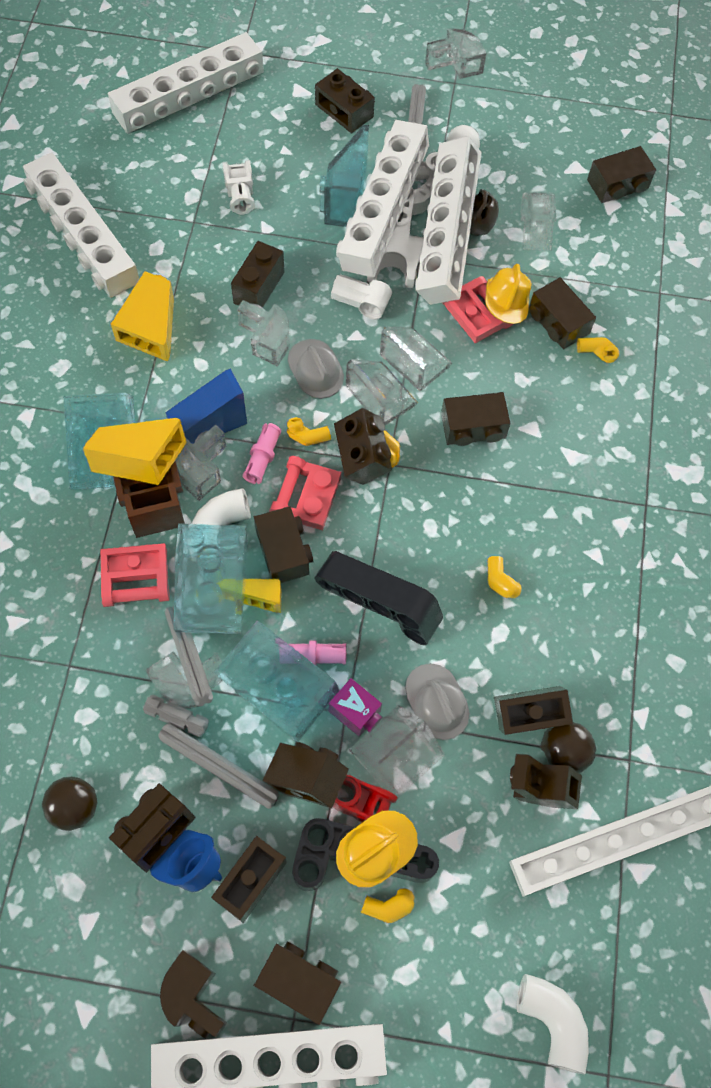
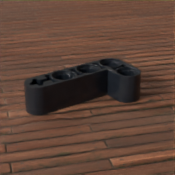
(382, 593)
(320, 855)

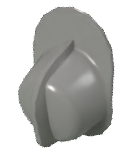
(316, 368)
(437, 700)

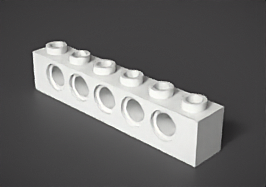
(186, 82)
(383, 198)
(448, 221)
(81, 224)
(368, 1040)

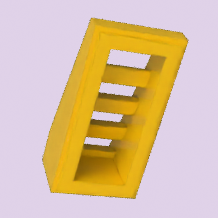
(263, 594)

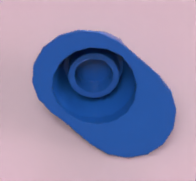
(189, 862)

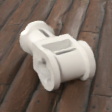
(239, 186)

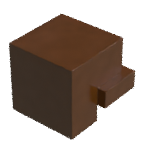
(151, 506)

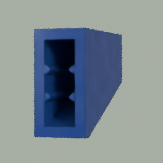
(215, 403)

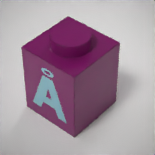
(356, 708)

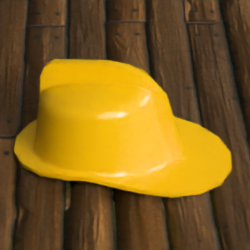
(508, 295)
(376, 849)

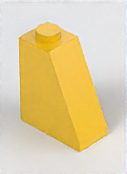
(147, 317)
(136, 449)

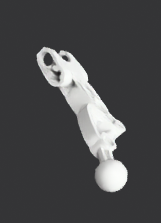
(405, 250)

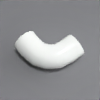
(224, 509)
(562, 1017)

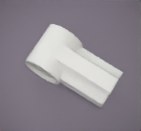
(369, 298)

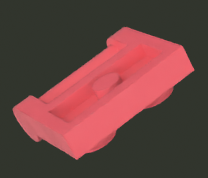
(472, 313)
(316, 495)
(134, 564)

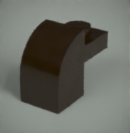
(545, 784)
(180, 995)

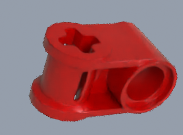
(364, 799)

